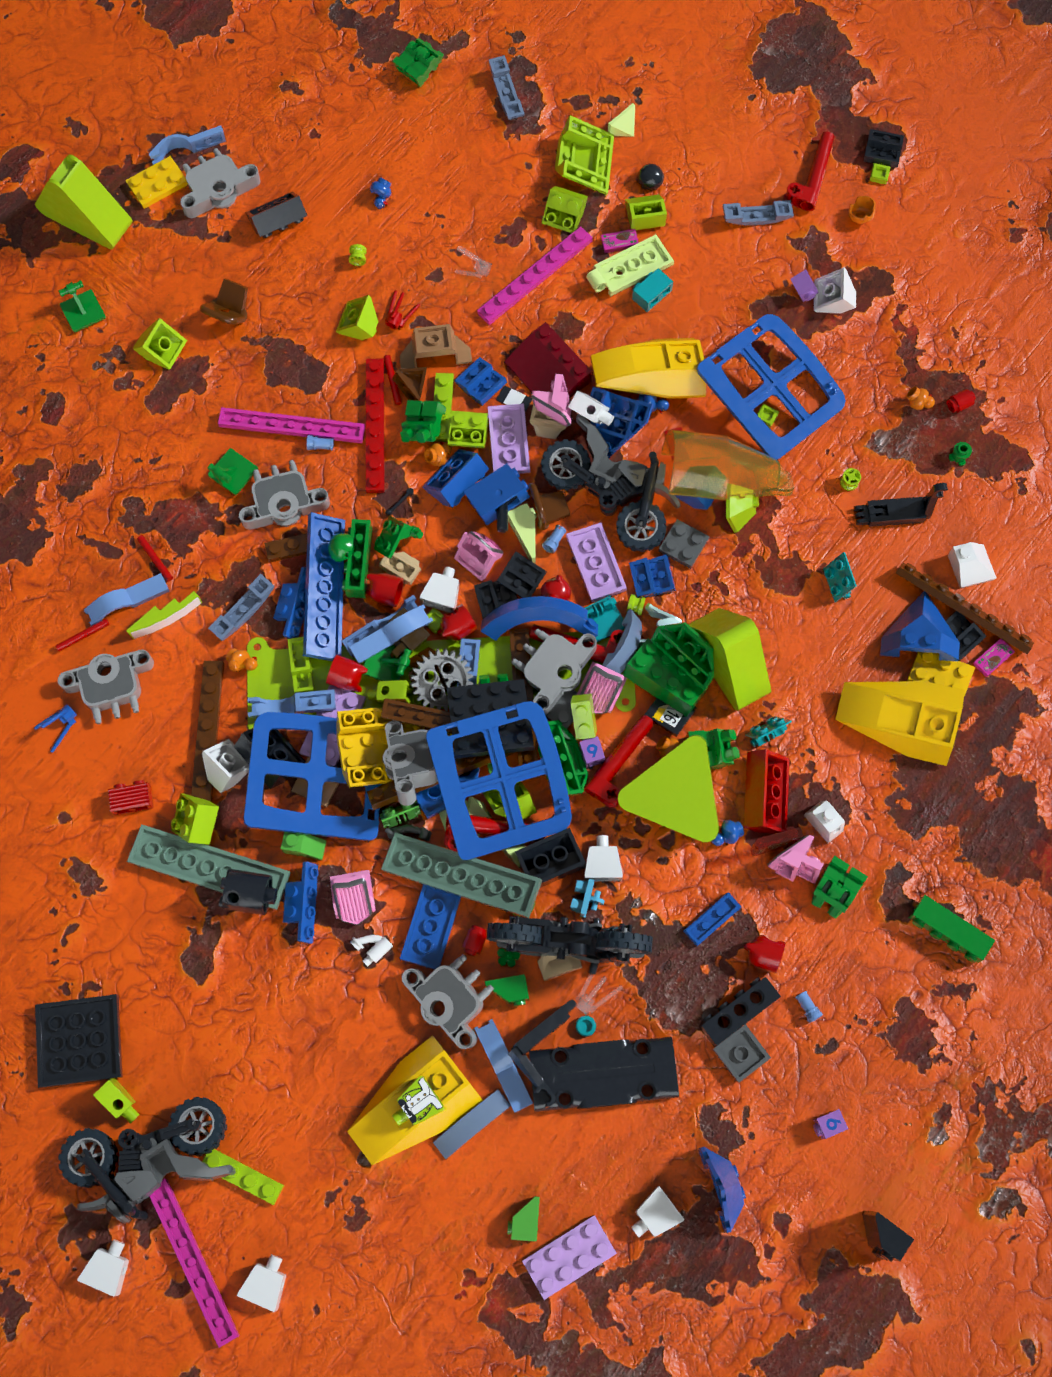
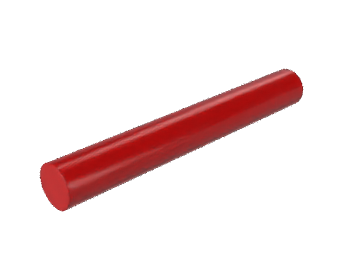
(390, 371)
(154, 557)
(83, 634)

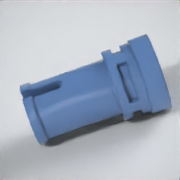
(319, 443)
(551, 542)
(811, 1011)

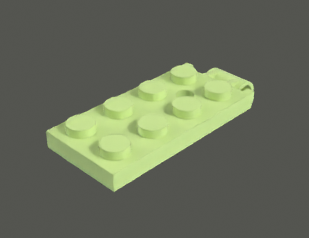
(633, 263)

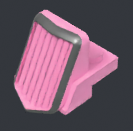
(554, 403)
(477, 554)
(604, 686)
(795, 861)
(353, 896)

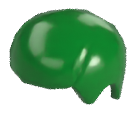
(339, 545)

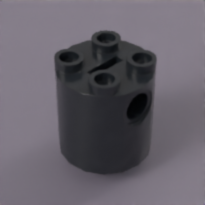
(247, 892)

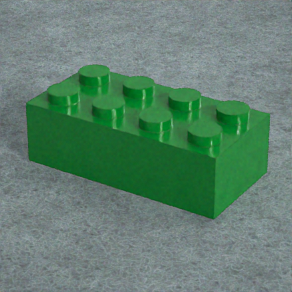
(663, 678)

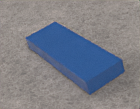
(712, 919)

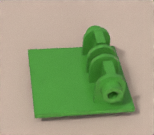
(389, 814)

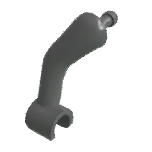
(424, 834)

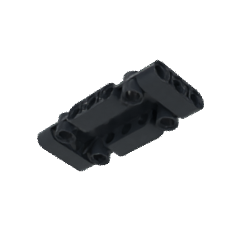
(606, 1073)

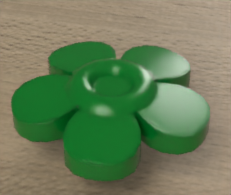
(507, 957)

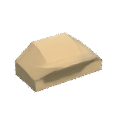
(544, 425)
(402, 566)
(553, 967)

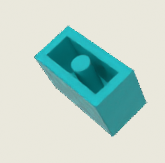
(652, 289)

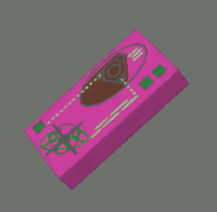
(619, 240)
(993, 657)

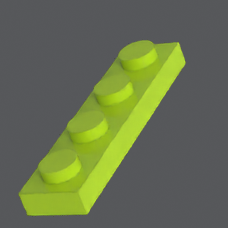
(444, 394)
(246, 1177)

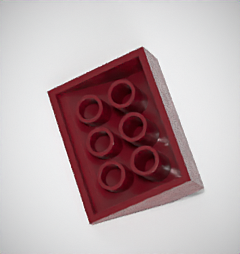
(544, 356)

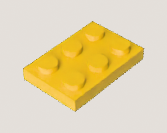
(157, 182)
(948, 673)

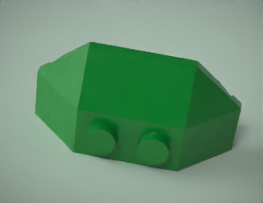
(687, 651)
(570, 757)

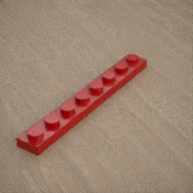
(375, 426)

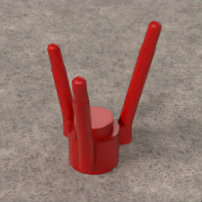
(393, 317)

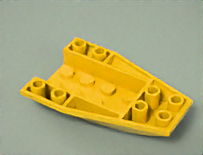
(652, 368)
(905, 715)
(362, 745)
(375, 1127)

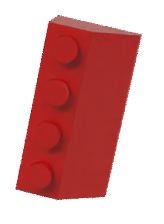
(766, 792)

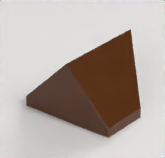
(410, 381)

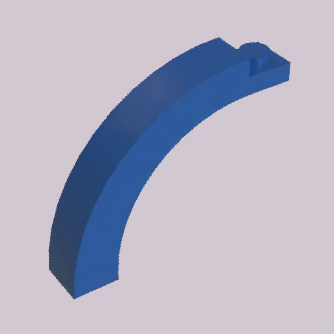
(537, 609)

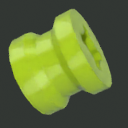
(357, 255)
(853, 475)
(636, 604)

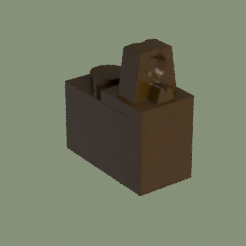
(410, 641)

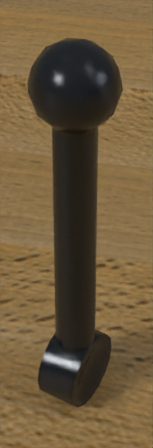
(409, 492)

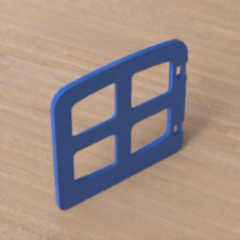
(773, 385)
(315, 772)
(501, 778)

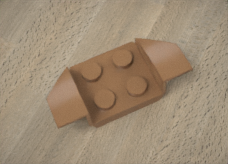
(432, 342)

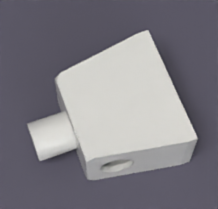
(591, 408)
(441, 591)
(825, 820)
(603, 862)
(656, 1214)
(106, 1269)
(264, 1284)

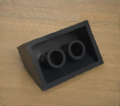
(277, 214)
(277, 749)
(552, 857)
(885, 1237)

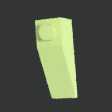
(523, 524)

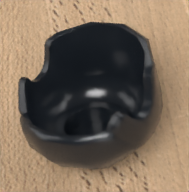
(650, 177)

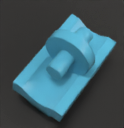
(582, 906)

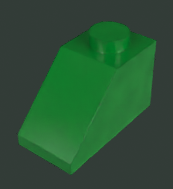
(511, 989)

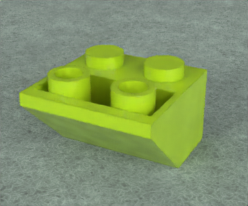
(564, 209)
(646, 212)
(468, 429)
(194, 819)

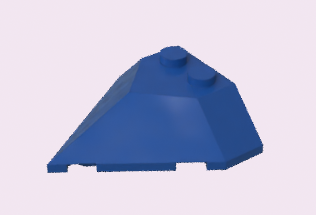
(628, 418)
(921, 630)
(726, 1185)

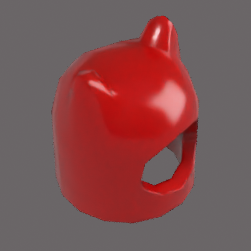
(385, 588)
(556, 588)
(457, 624)
(345, 674)
(765, 953)

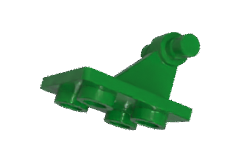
(81, 309)
(232, 471)
(392, 533)
(386, 668)

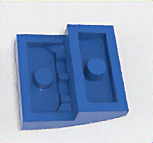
(480, 381)
(652, 576)

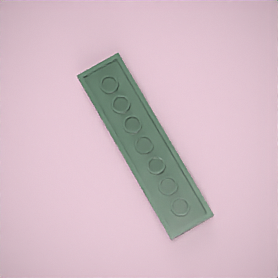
(196, 862)
(466, 878)

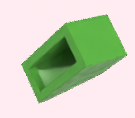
(303, 845)
(525, 1222)

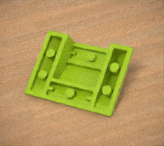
(585, 154)

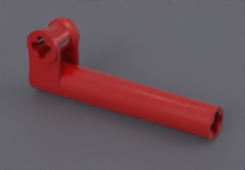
(806, 196)
(601, 651)
(599, 784)
(482, 825)

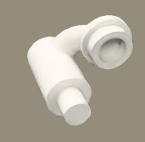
(380, 948)

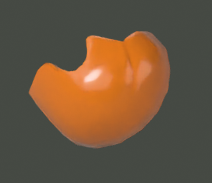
(862, 210)

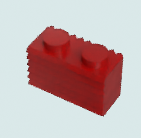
(130, 798)

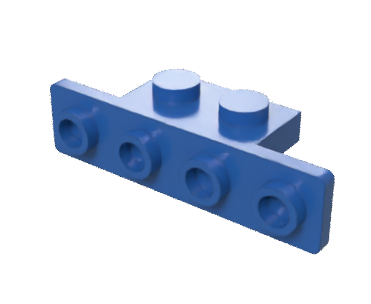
(292, 606)
(301, 902)

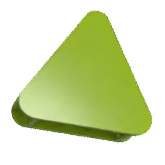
(83, 204)
(737, 656)
(677, 792)

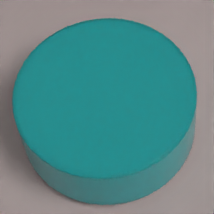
(585, 1026)

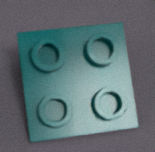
(840, 577)
(606, 616)
(774, 727)

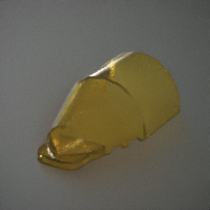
(722, 468)

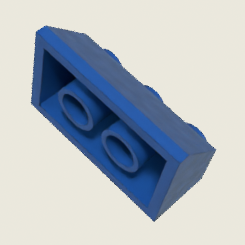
(455, 477)

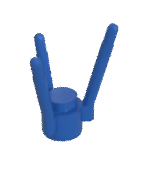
(65, 715)

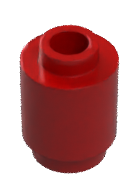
(961, 401)
(474, 940)

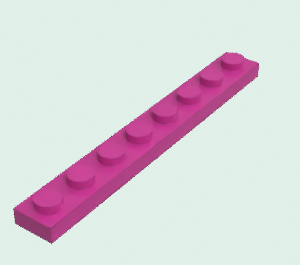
(534, 275)
(291, 425)
(193, 1264)

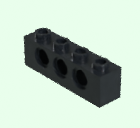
(710, 1023)

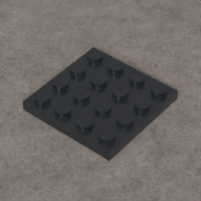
(483, 698)
(78, 1041)

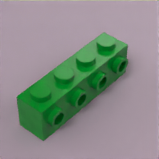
(358, 559)
(951, 929)

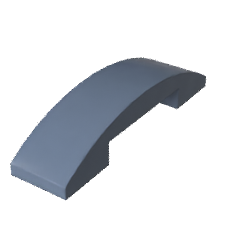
(505, 88)
(758, 214)
(244, 609)
(627, 645)
(471, 1124)

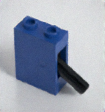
(497, 496)

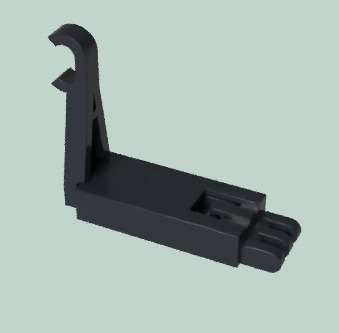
(899, 510)
(534, 1038)

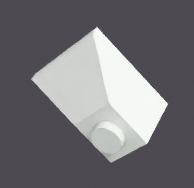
(835, 293)
(971, 564)
(224, 765)

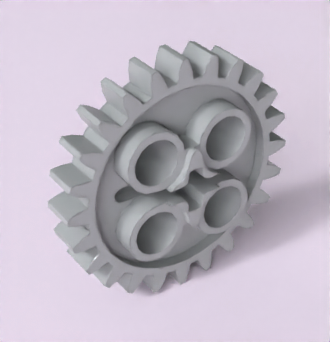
(425, 687)

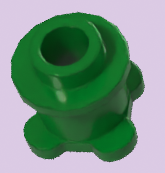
(960, 453)

